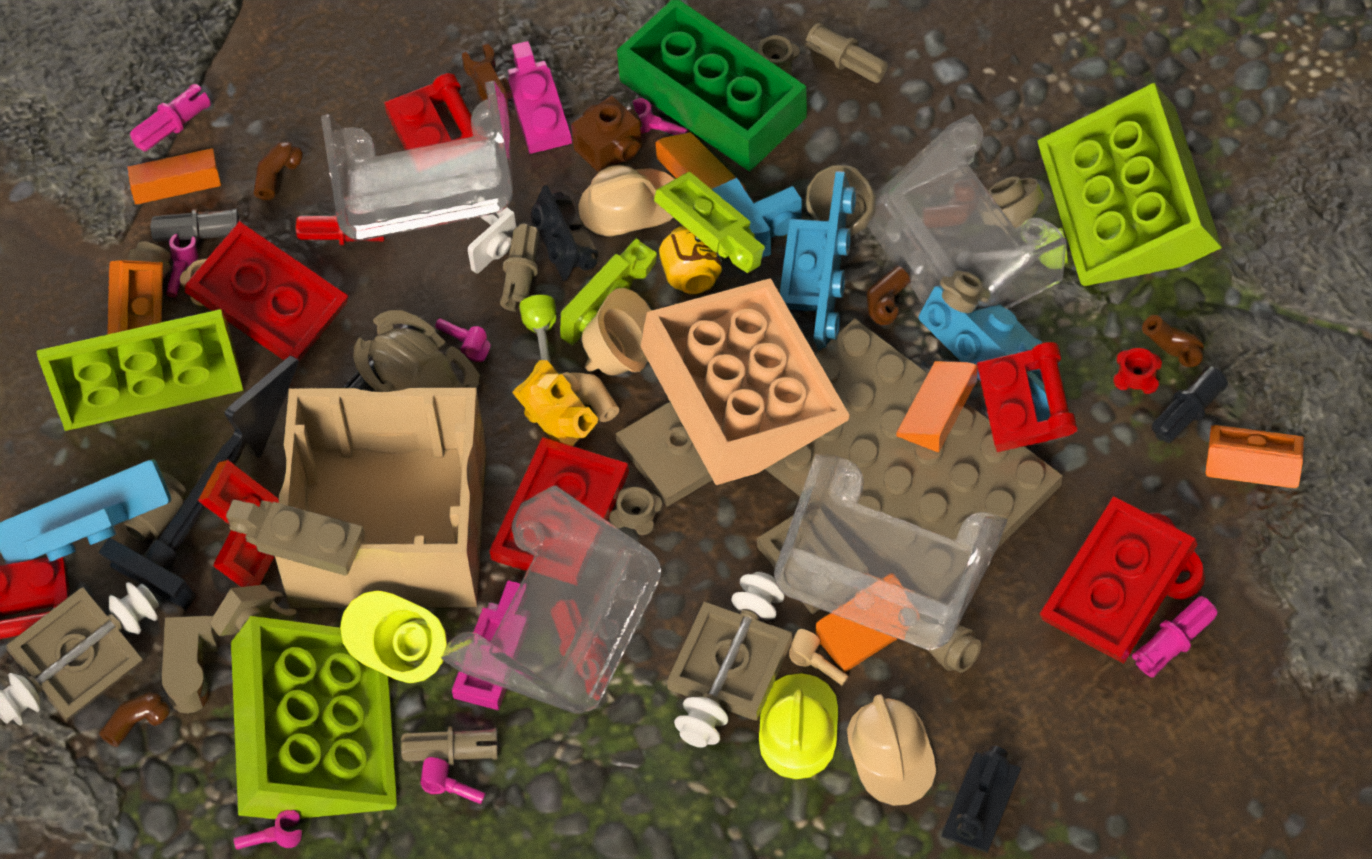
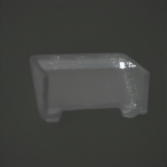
(421, 184)
(944, 221)
(878, 565)
(570, 609)

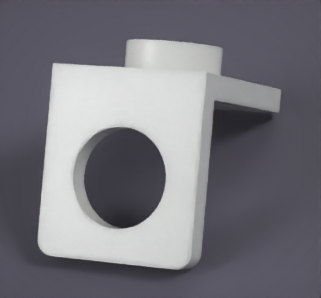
(494, 241)

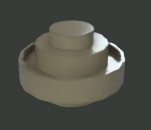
(1017, 198)

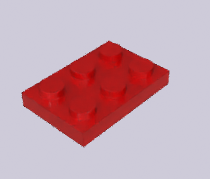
(266, 293)
(580, 473)
(1118, 579)

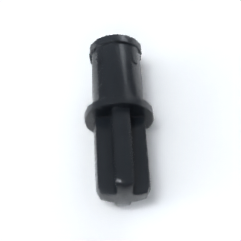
(1189, 404)

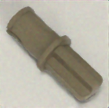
(845, 53)
(520, 266)
(449, 745)

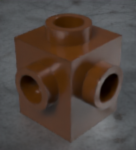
(607, 134)

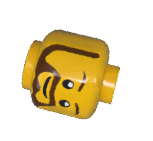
(689, 262)

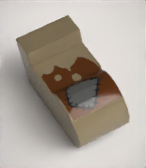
(184, 661)

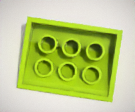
(1128, 190)
(141, 369)
(308, 723)

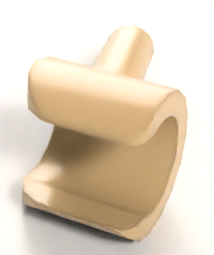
(804, 654)

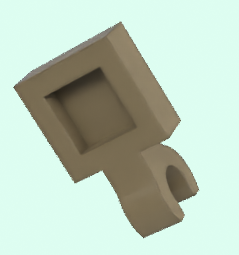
(246, 602)

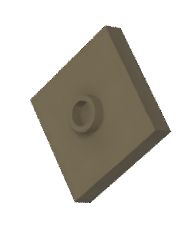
(664, 454)

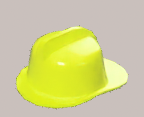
(393, 636)
(799, 726)

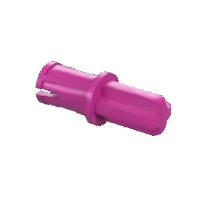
(169, 118)
(1174, 636)

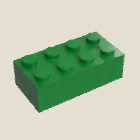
(712, 84)

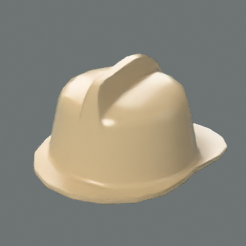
(623, 200)
(616, 334)
(891, 751)

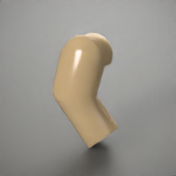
(593, 393)

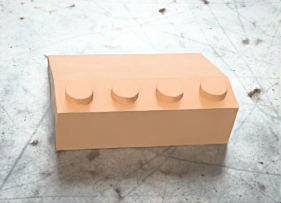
(741, 378)

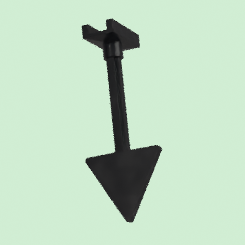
(253, 421)

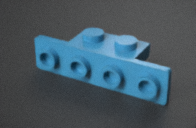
(813, 262)
(982, 337)
(83, 514)

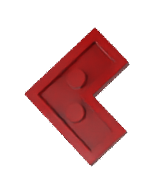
(237, 557)

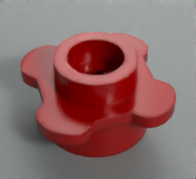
(1140, 360)

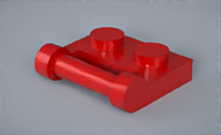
(417, 119)
(1011, 400)
(30, 587)

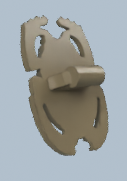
(409, 357)

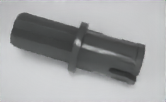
(195, 224)

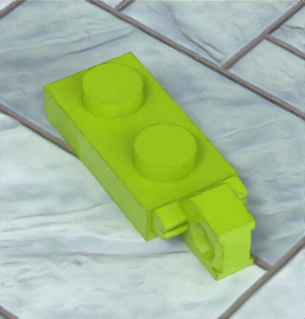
(711, 220)
(617, 273)

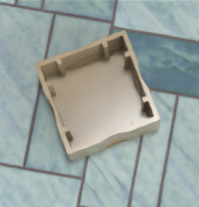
(402, 470)

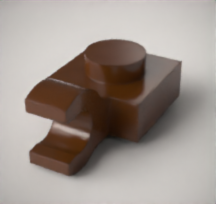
(484, 71)

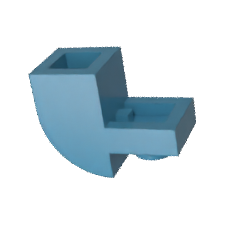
(766, 217)

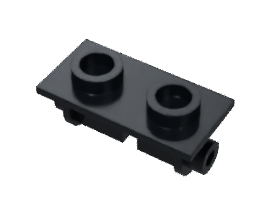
(555, 219)
(982, 799)

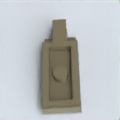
(298, 534)

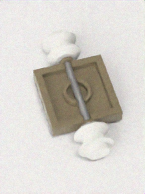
(75, 653)
(729, 660)

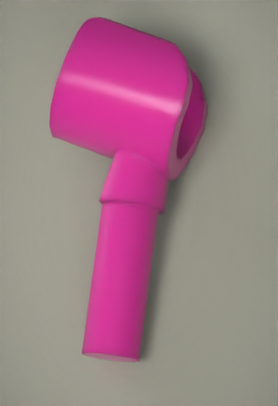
(650, 121)
(181, 260)
(474, 340)
(436, 781)
(274, 833)

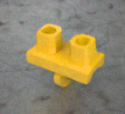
(554, 405)

